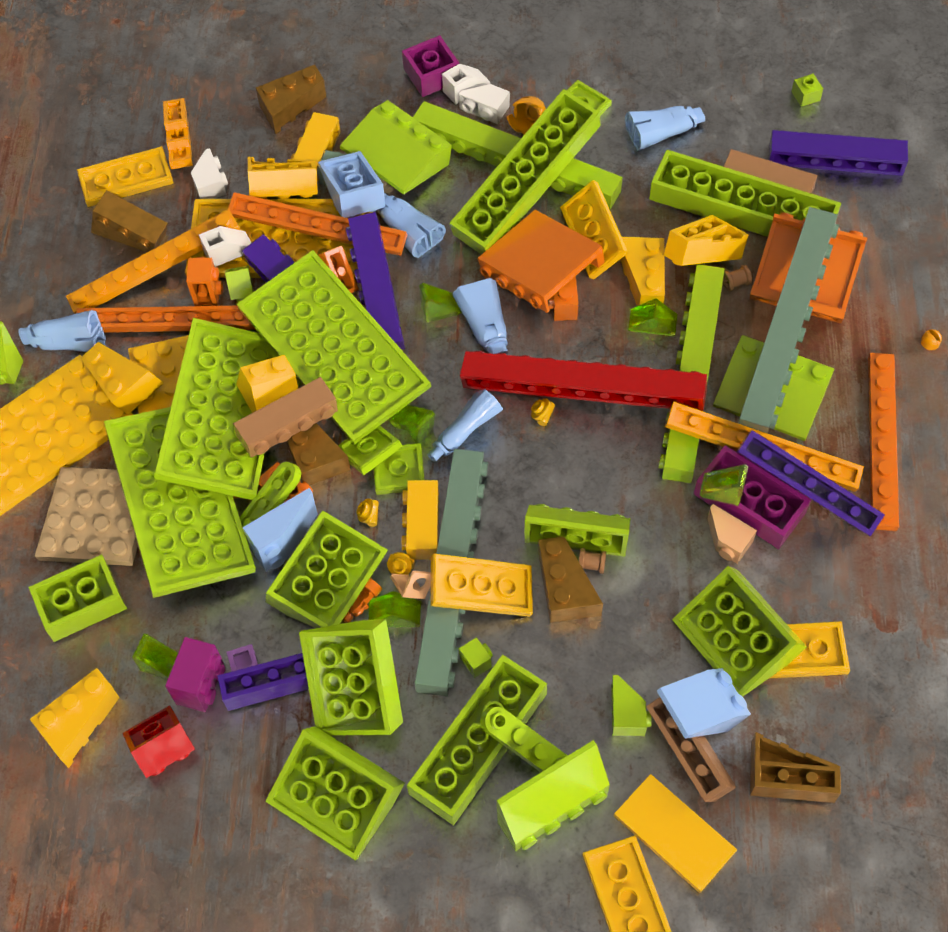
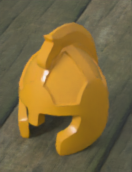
(526, 113)

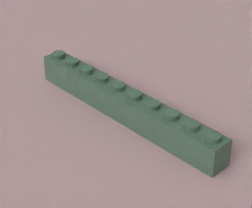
(788, 321)
(456, 536)

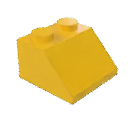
(266, 382)

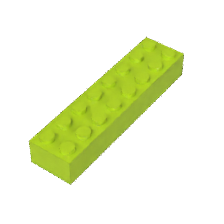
(526, 172)
(729, 194)

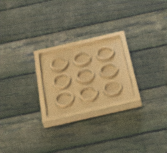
(88, 519)

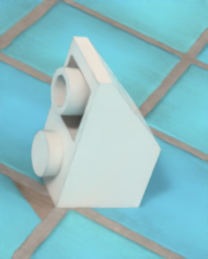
(461, 78)
(485, 101)
(207, 178)
(224, 244)

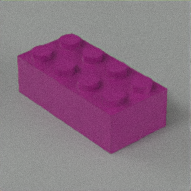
(765, 502)

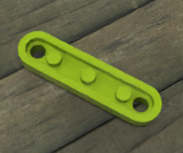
(273, 492)
(520, 739)

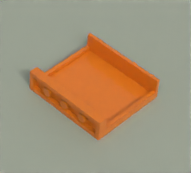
(539, 258)
(838, 276)

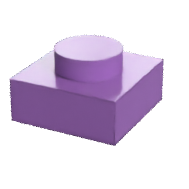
(242, 657)

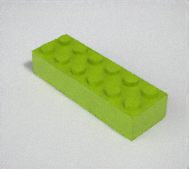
(466, 752)

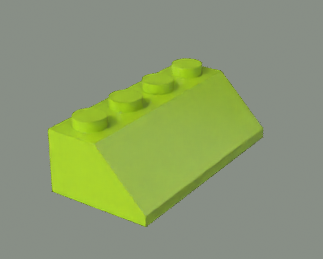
(580, 529)

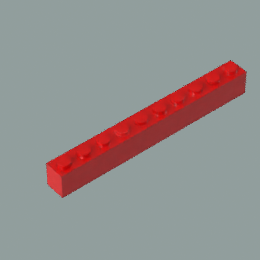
(583, 380)

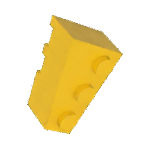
(282, 179)
(705, 242)
(645, 268)
(120, 378)
(75, 714)

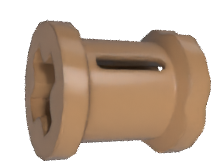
(737, 278)
(592, 560)

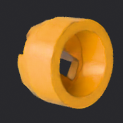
(929, 339)

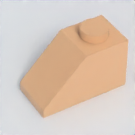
(729, 534)

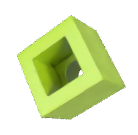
(807, 90)
(476, 657)

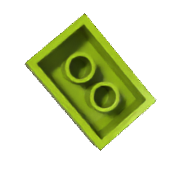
(77, 598)

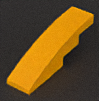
(177, 133)

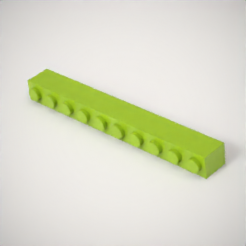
(493, 146)
(696, 356)

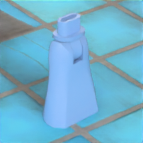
(657, 125)
(421, 229)
(484, 314)
(70, 332)
(477, 411)

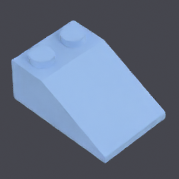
(352, 184)
(281, 529)
(704, 703)

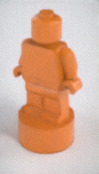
(371, 590)

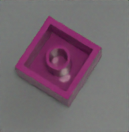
(426, 63)
(195, 675)

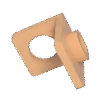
(408, 585)

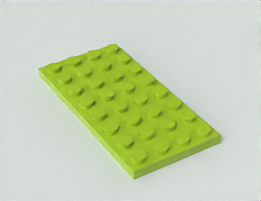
(333, 337)
(200, 434)
(181, 530)

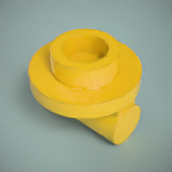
(542, 411)
(368, 512)
(400, 563)

